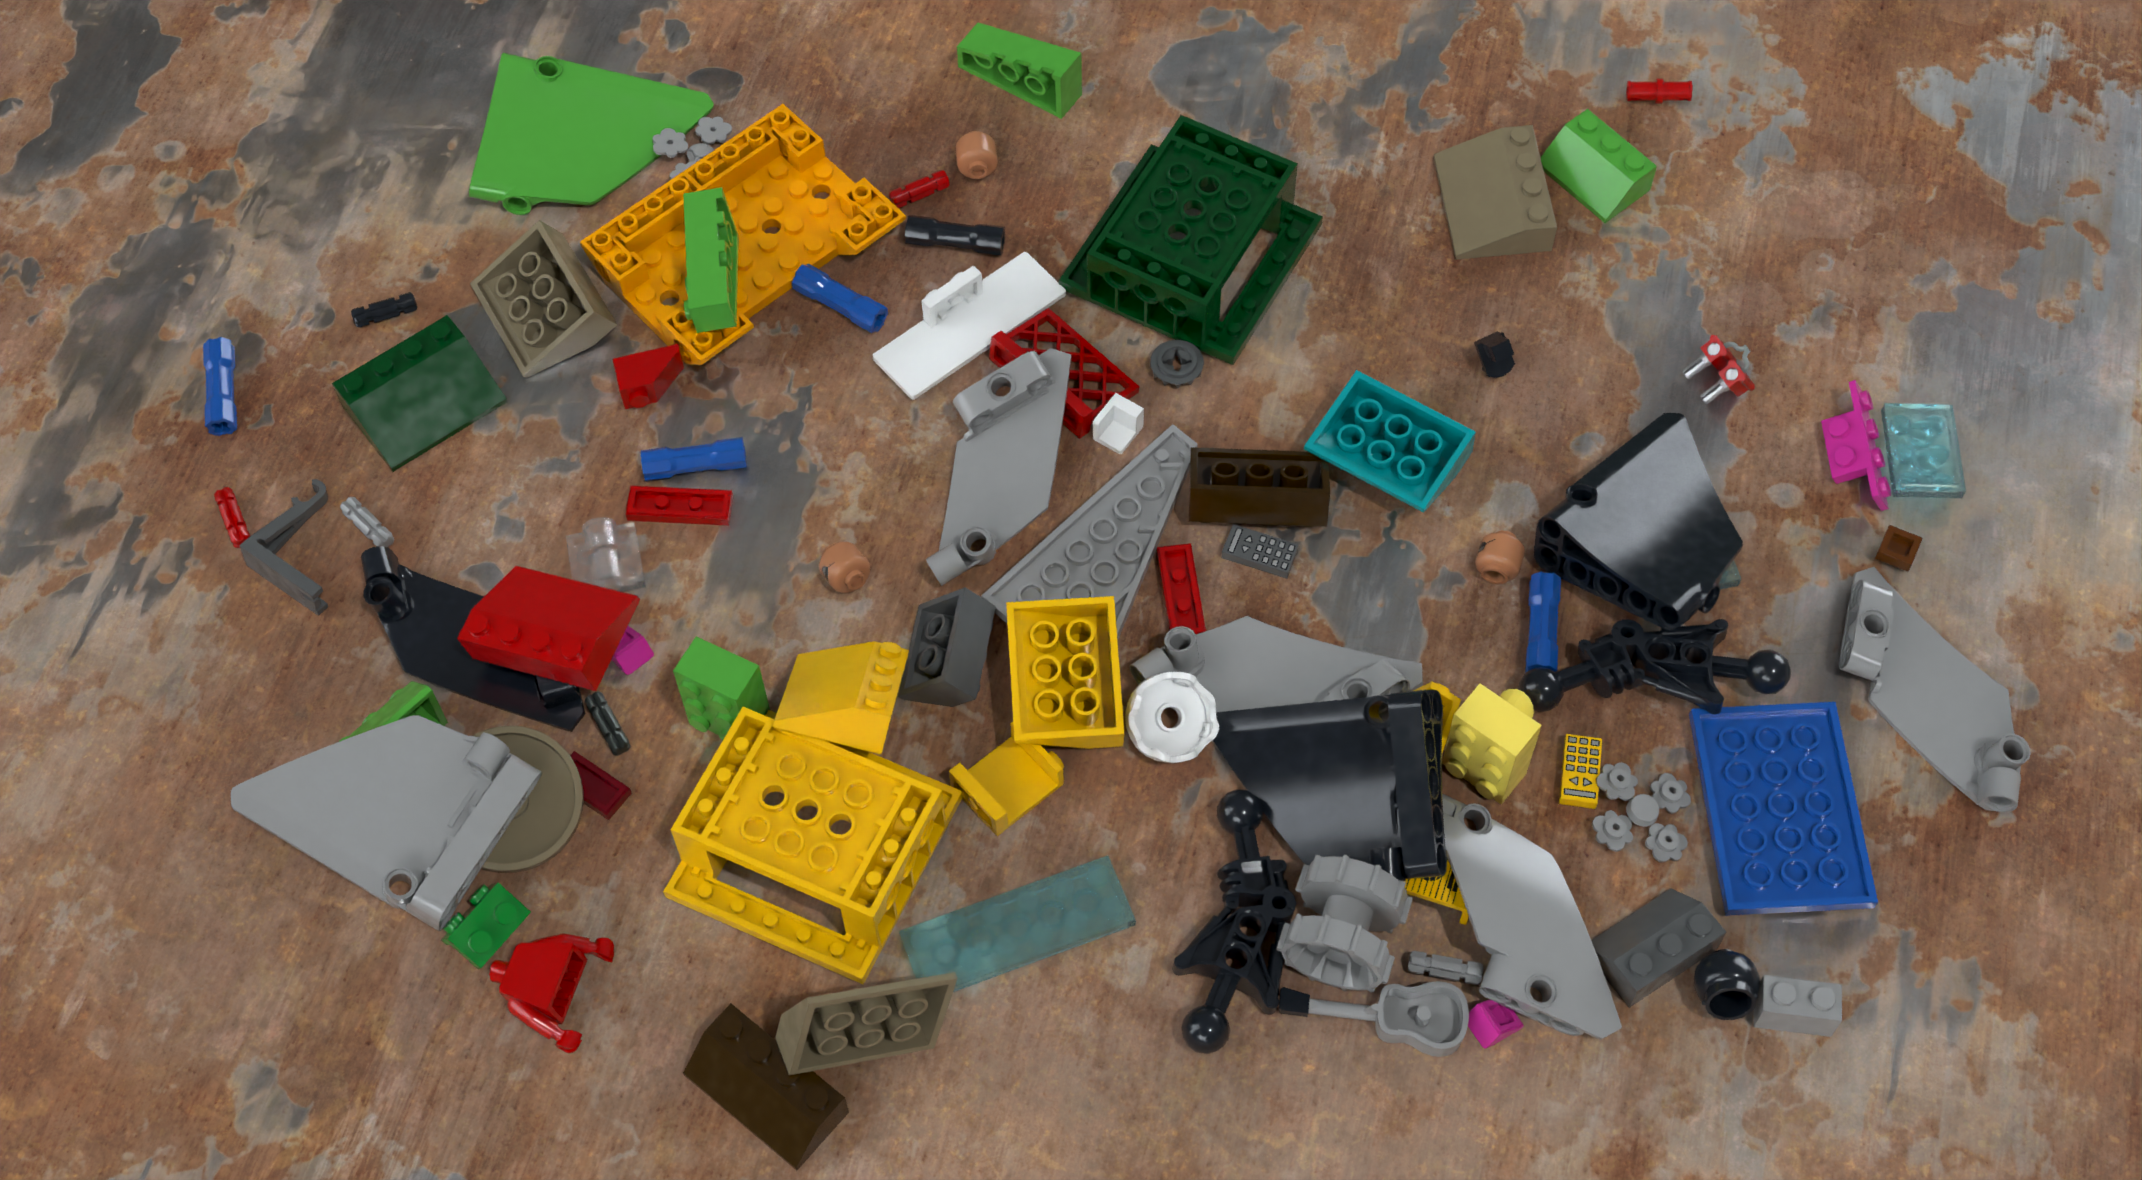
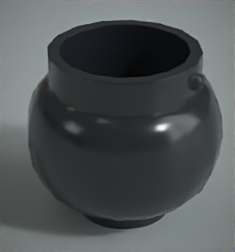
(1727, 984)

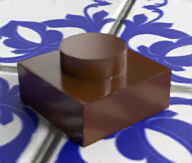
(1898, 548)

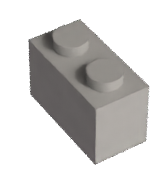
(1798, 1006)

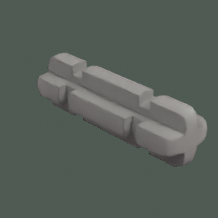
(366, 522)
(1445, 967)

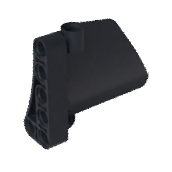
(1644, 529)
(1346, 779)

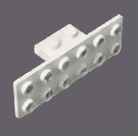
(963, 320)

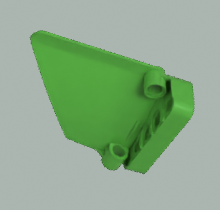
(572, 131)

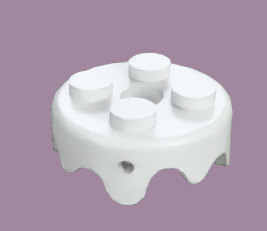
(1195, 711)

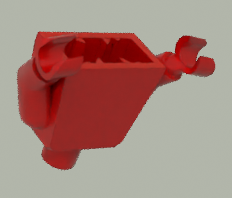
(544, 979)

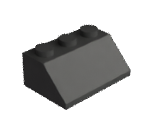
(948, 649)
(1656, 944)

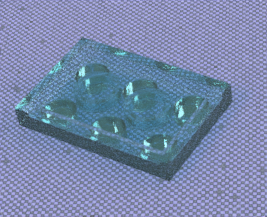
(1923, 450)

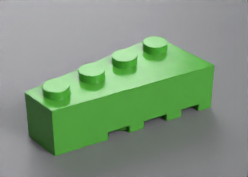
(1024, 67)
(710, 260)

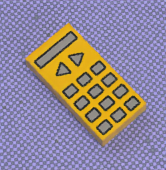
(1579, 771)

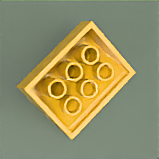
(1065, 672)
(844, 694)

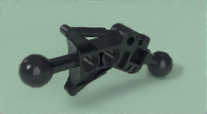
(1672, 661)
(1265, 908)

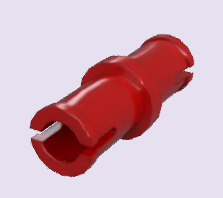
(1659, 91)

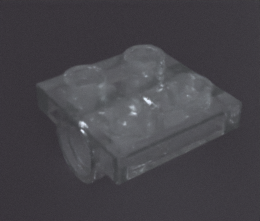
(606, 555)

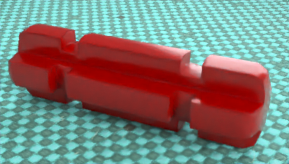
(919, 189)
(232, 516)

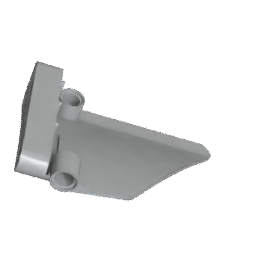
(396, 808)

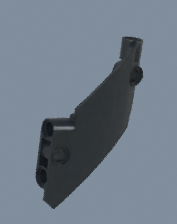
(423, 627)

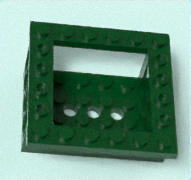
(1177, 284)

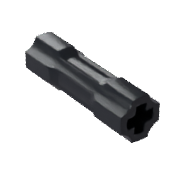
(931, 232)

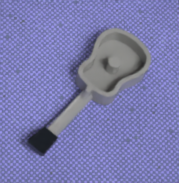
(1423, 1016)

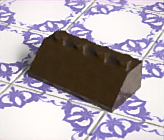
(1258, 487)
(749, 1080)

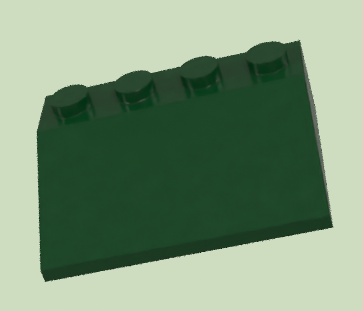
(419, 393)

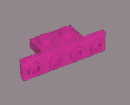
(1853, 448)

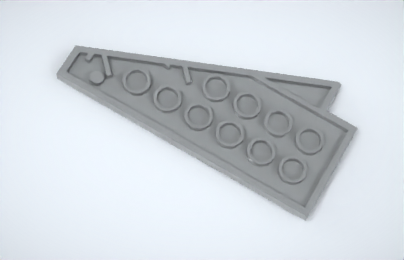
(1108, 539)

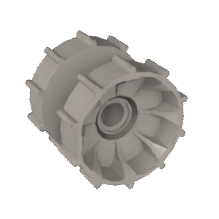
(1351, 902)

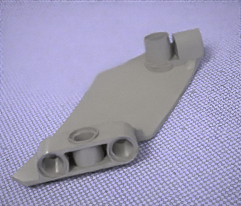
(1004, 459)
(1933, 694)
(1528, 925)

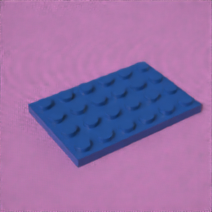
(1782, 809)

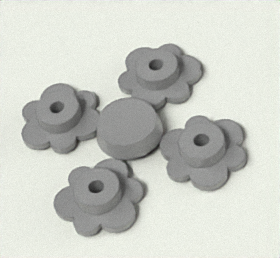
(672, 143)
(1642, 811)

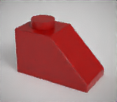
(647, 375)

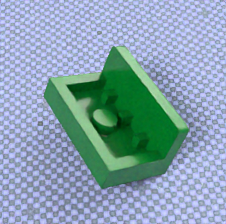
(485, 924)

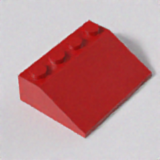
(549, 626)

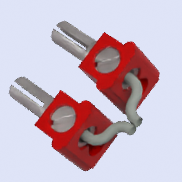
(1731, 373)

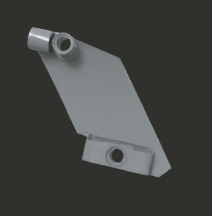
(1265, 666)

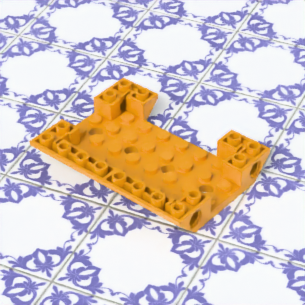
(768, 182)

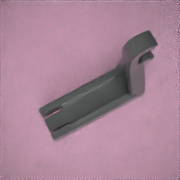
(262, 546)

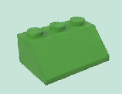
(1598, 166)
(405, 702)

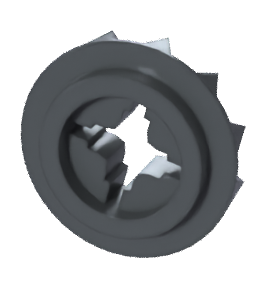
(1189, 357)

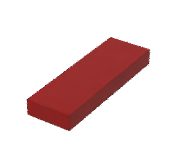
(679, 505)
(1180, 587)

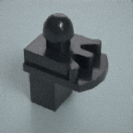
(1495, 354)

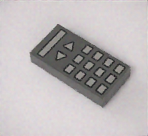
(1260, 551)

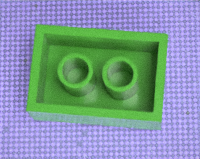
(717, 686)

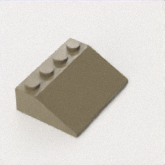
(1496, 195)
(542, 301)
(864, 1023)

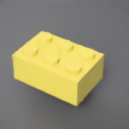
(1492, 741)

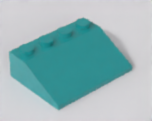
(1392, 441)

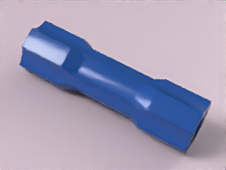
(858, 308)
(219, 406)
(667, 462)
(1543, 621)

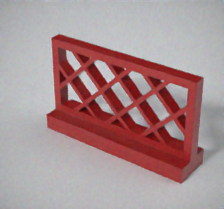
(1077, 414)

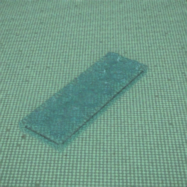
(1020, 925)

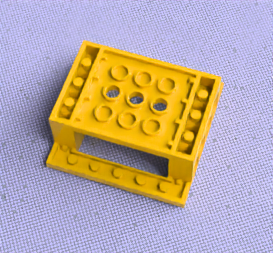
(865, 872)

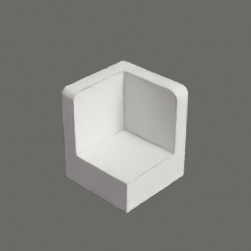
(1118, 423)

